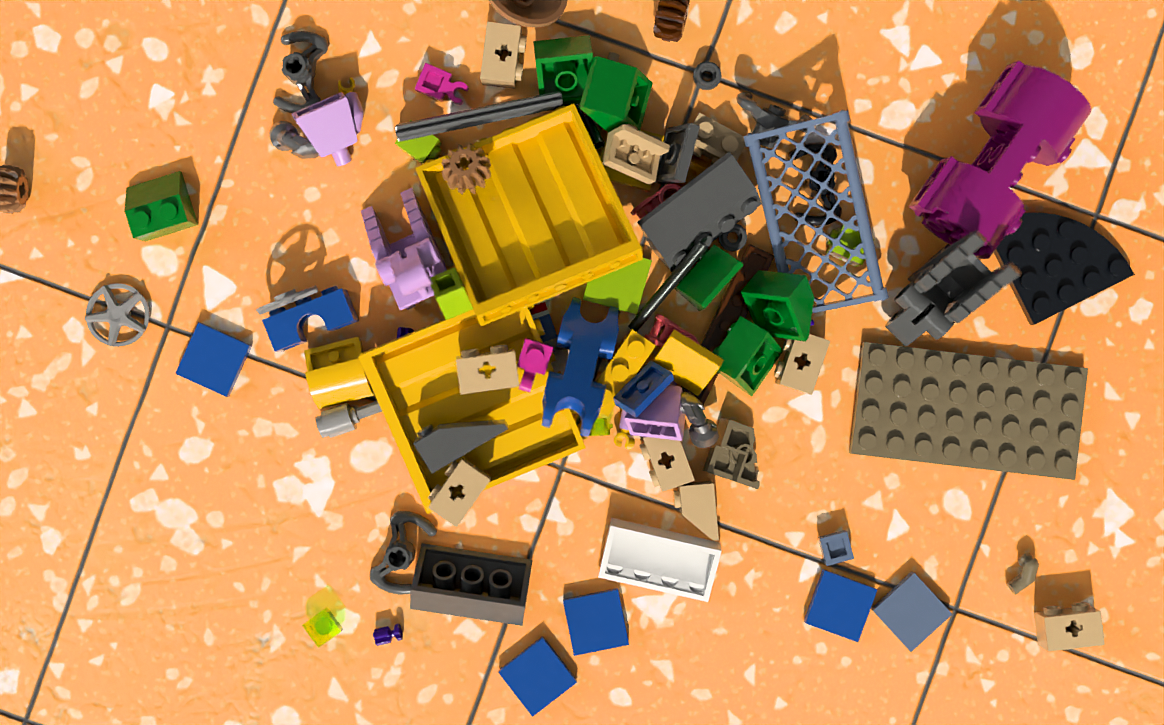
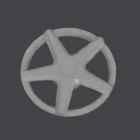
(287, 298)
(116, 314)

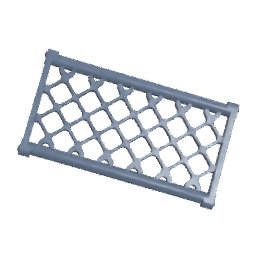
(841, 119)

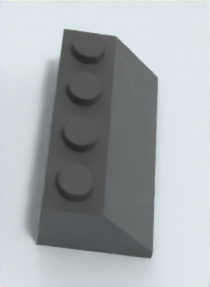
(700, 211)
(471, 584)

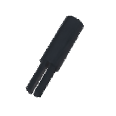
(591, 128)

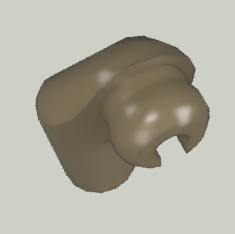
(1027, 575)

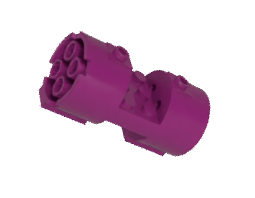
(1029, 120)

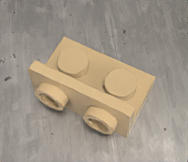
(716, 140)

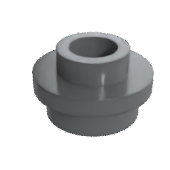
(711, 68)
(741, 239)

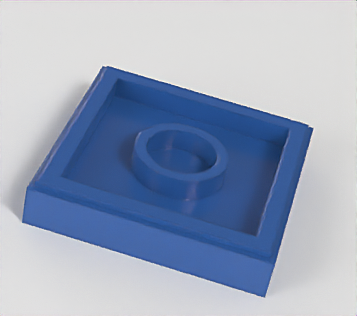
(213, 359)
(840, 605)
(595, 622)
(537, 676)

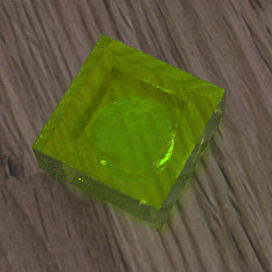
(322, 627)

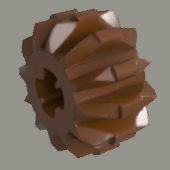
(671, 19)

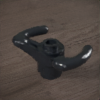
(820, 173)

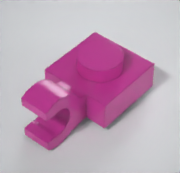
(533, 359)

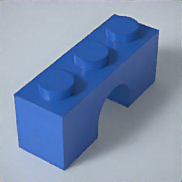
(286, 326)

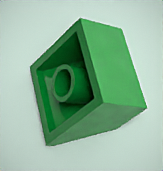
(563, 66)
(159, 207)
(708, 277)
(780, 304)
(747, 355)

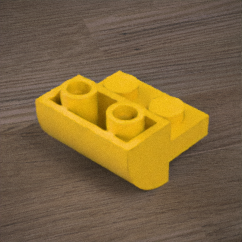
(336, 373)

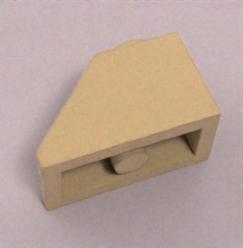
(698, 506)

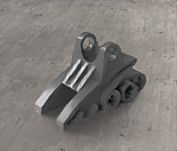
(947, 290)

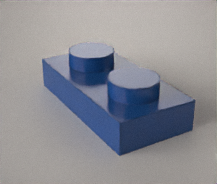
(643, 388)

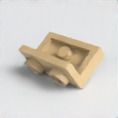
(634, 153)

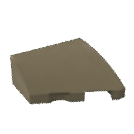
(733, 454)

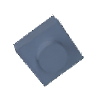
(835, 547)

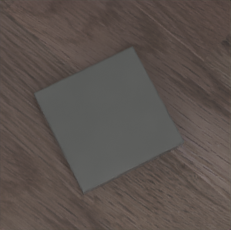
(675, 164)

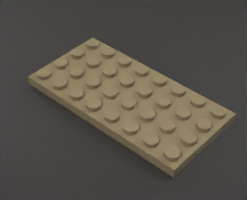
(968, 410)

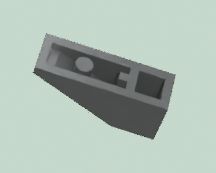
(452, 440)

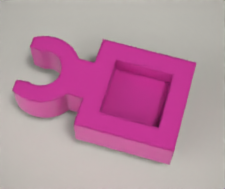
(437, 83)

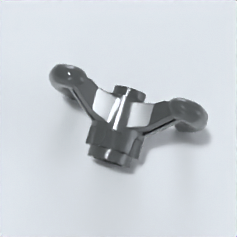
(300, 69)
(767, 118)
(399, 552)

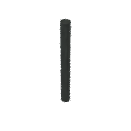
(670, 283)

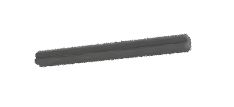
(478, 116)

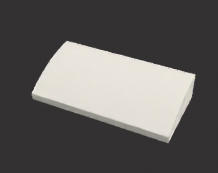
(660, 560)

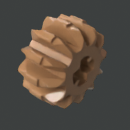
(462, 159)
(12, 189)

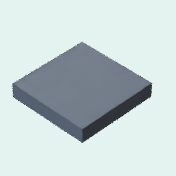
(911, 611)

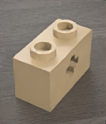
(501, 38)
(805, 376)
(475, 380)
(676, 473)
(454, 508)
(1083, 632)

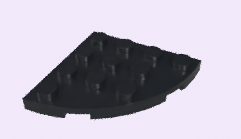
(1059, 263)

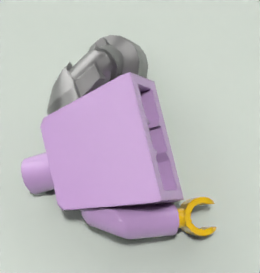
(328, 127)
(666, 418)

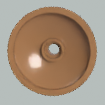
(530, 12)

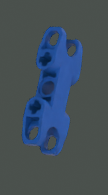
(575, 387)

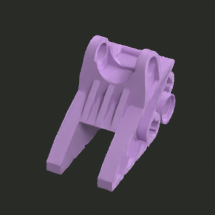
(409, 261)

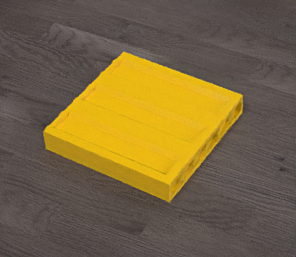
(538, 222)
(420, 387)

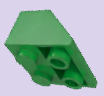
(615, 94)

